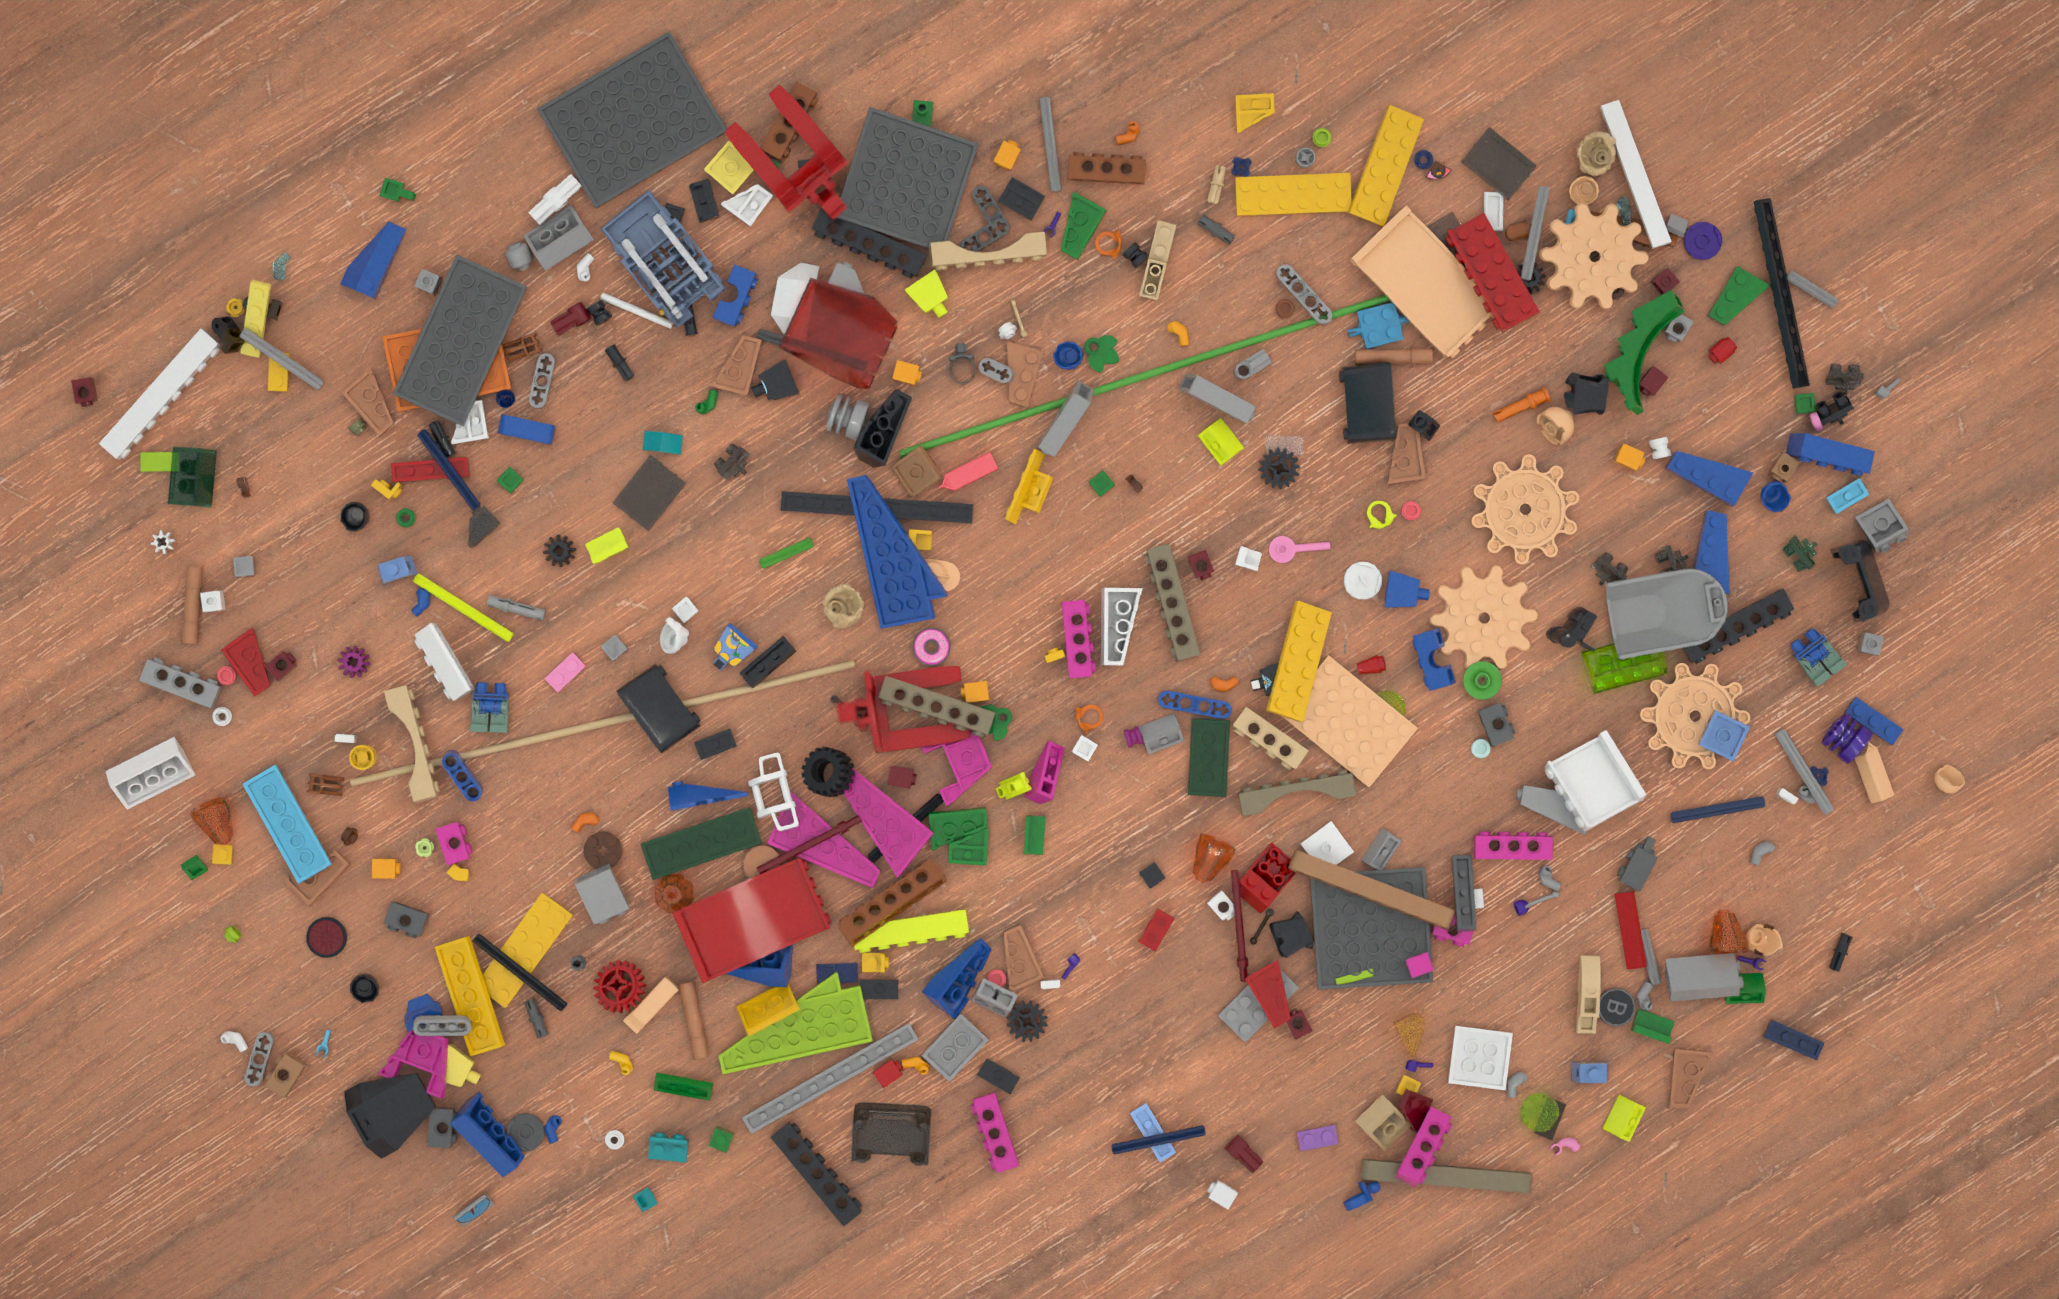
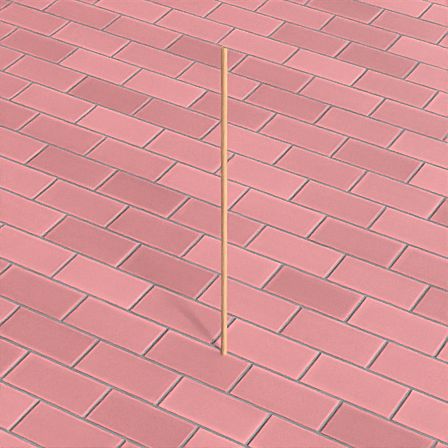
(606, 722)

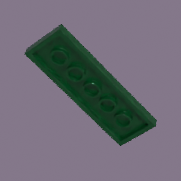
(701, 843)

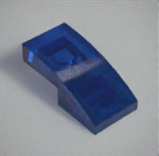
(847, 971)

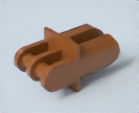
(1518, 231)
(524, 346)
(323, 784)

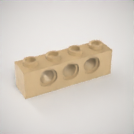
(1297, 751)

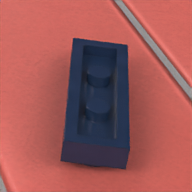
(1793, 1040)

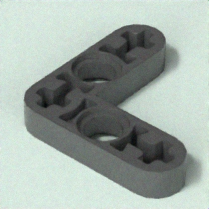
(992, 221)

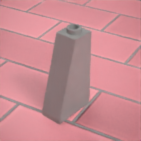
(1217, 398)
(1066, 418)
(1548, 804)

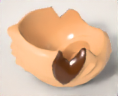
(1763, 940)

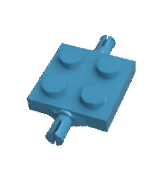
(1379, 325)

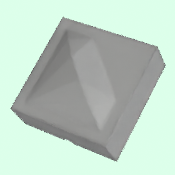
(244, 566)
(614, 647)

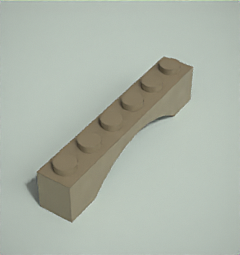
(1257, 800)

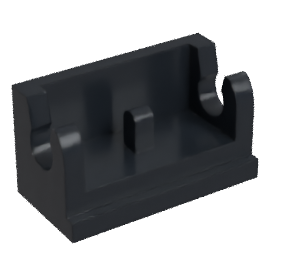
(704, 200)

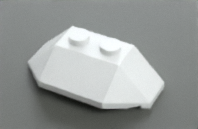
(789, 292)

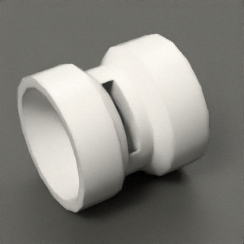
(1660, 448)

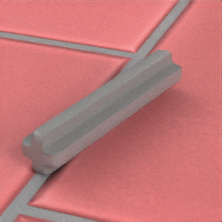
(1812, 289)
(1652, 968)

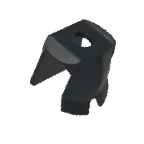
(1586, 393)
(1291, 935)

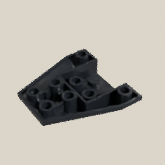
(388, 1111)

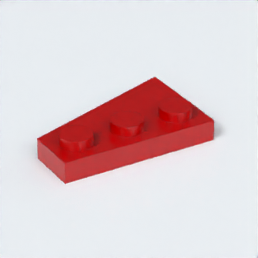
(248, 661)
(1270, 993)

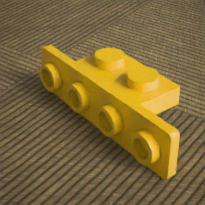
(1031, 489)

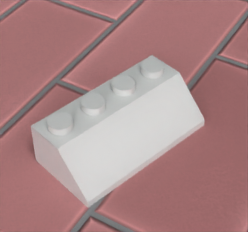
(443, 661)
(150, 773)

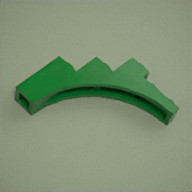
(1634, 345)

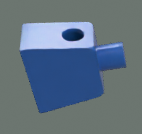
(1403, 591)

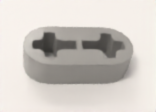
(995, 374)

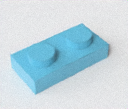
(1847, 496)

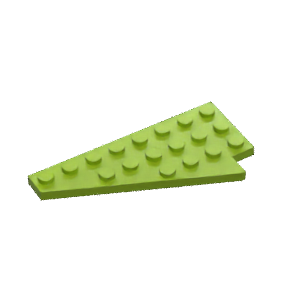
(826, 1022)

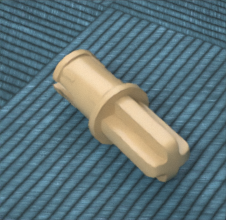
(1216, 184)

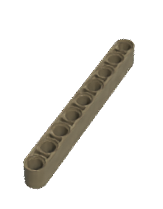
(1452, 1176)

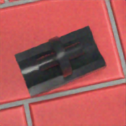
(1834, 411)

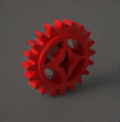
(634, 987)

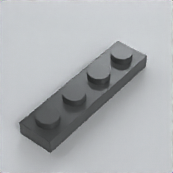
(1463, 893)

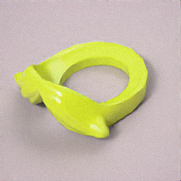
(1374, 522)

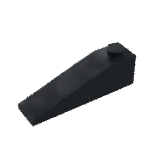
(880, 432)

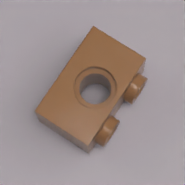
(283, 1086)

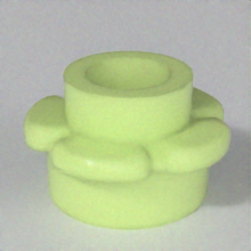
(429, 847)

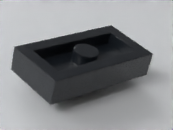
(715, 744)
(879, 988)
(998, 1076)

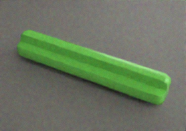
(786, 553)

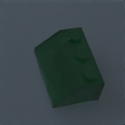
(192, 477)

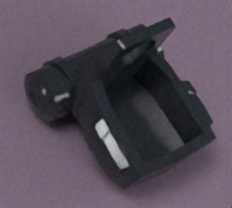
(1574, 630)

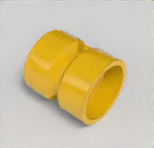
(363, 757)

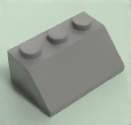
(558, 237)

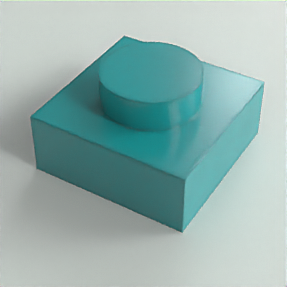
(645, 1199)

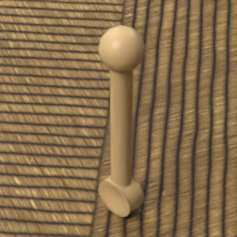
(1023, 333)

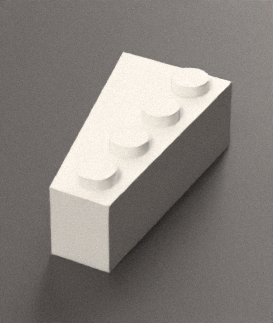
(1117, 620)

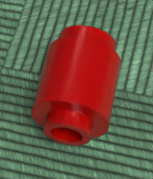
(1722, 350)

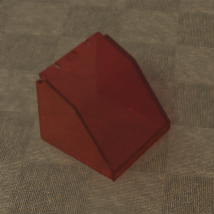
(840, 332)

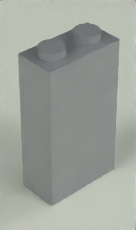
(1703, 977)

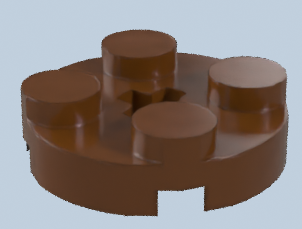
(594, 843)

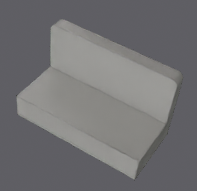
(1161, 733)

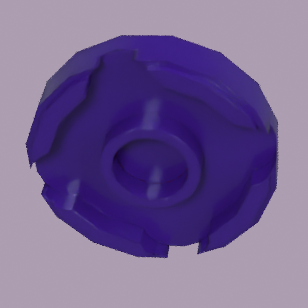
(1702, 240)

